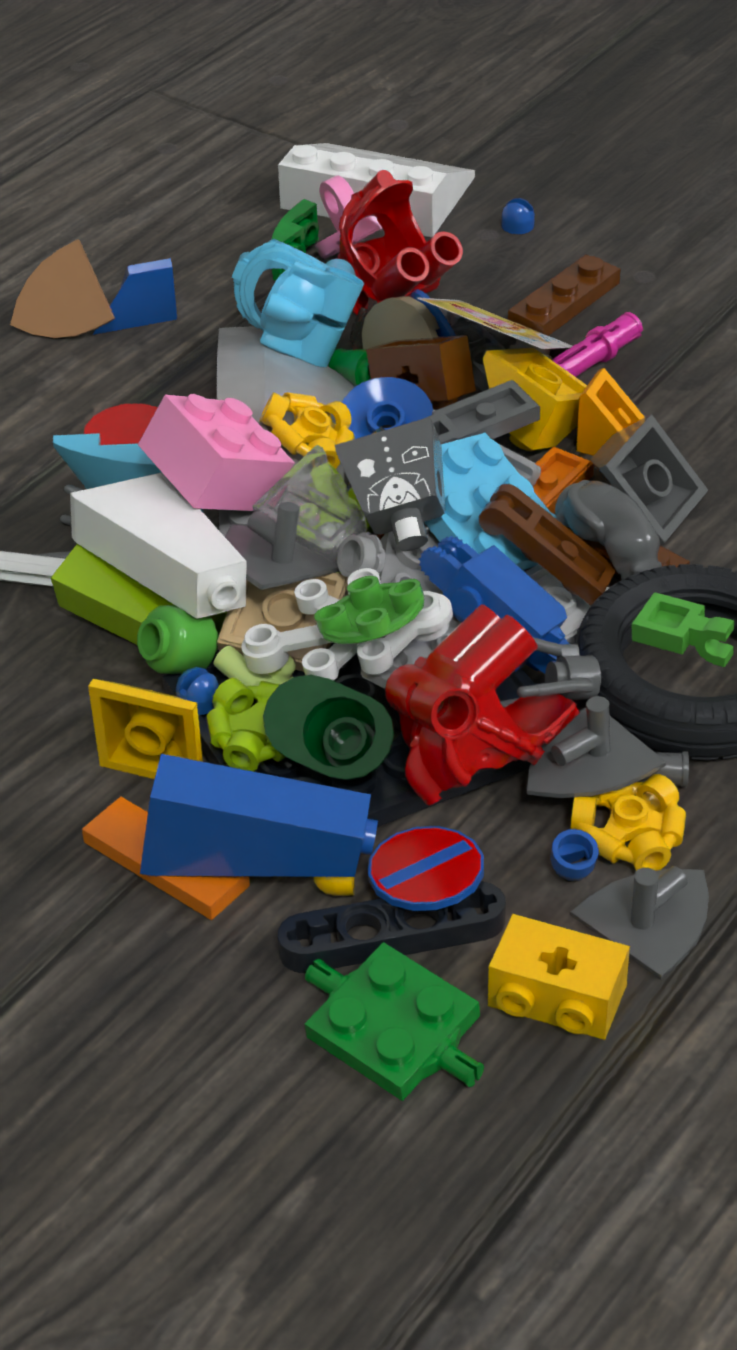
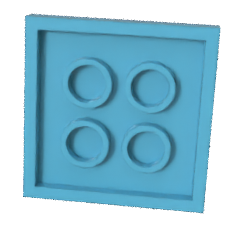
(471, 475)

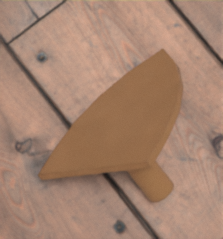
(62, 297)

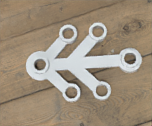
(268, 649)

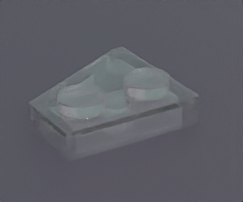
(326, 509)

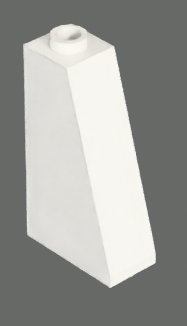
(161, 543)

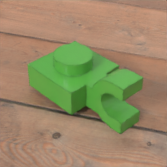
(677, 623)

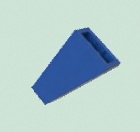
(251, 824)

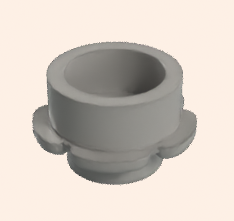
(360, 552)

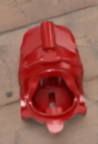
(401, 258)
(454, 712)

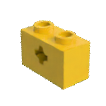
(558, 976)

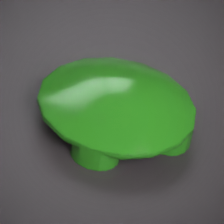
(370, 610)

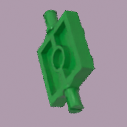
(393, 1021)

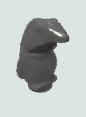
(613, 519)

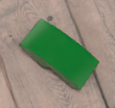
(298, 229)

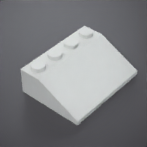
(434, 184)

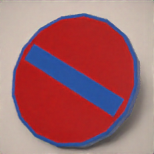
(426, 868)

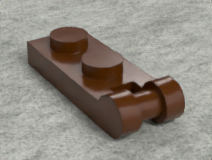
(547, 542)

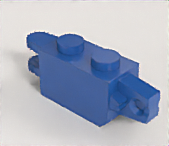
(500, 585)

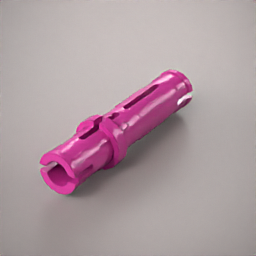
(600, 344)

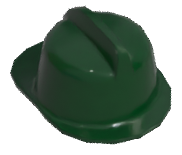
(328, 727)

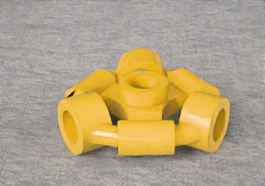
(310, 425)
(648, 820)

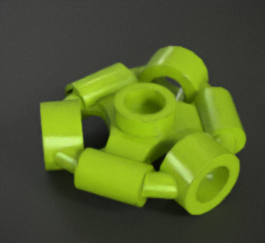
(240, 727)

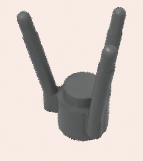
(570, 675)

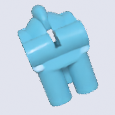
(305, 305)

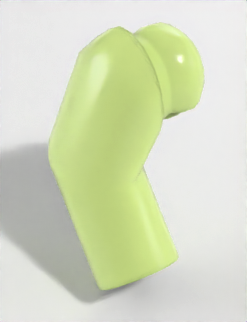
(233, 665)

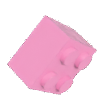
(214, 451)

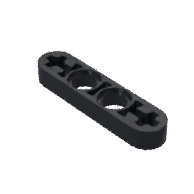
(392, 927)

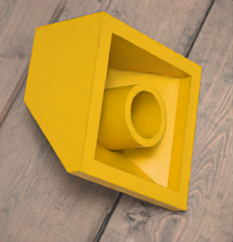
(547, 384)
(140, 725)

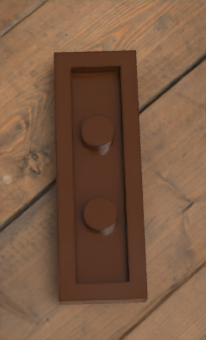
(565, 295)

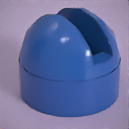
(518, 216)
(199, 687)
(570, 847)

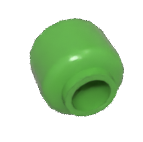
(176, 640)

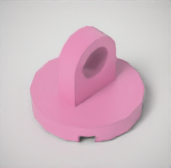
(335, 195)

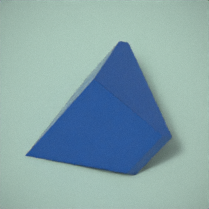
(144, 297)

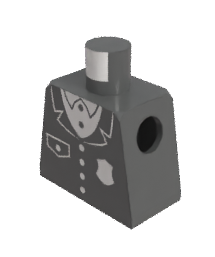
(397, 479)

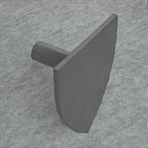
(272, 552)
(591, 757)
(652, 913)

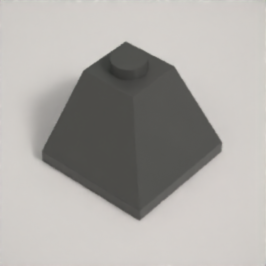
(652, 473)

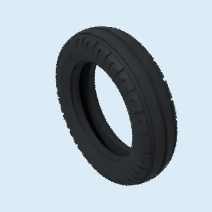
(653, 715)

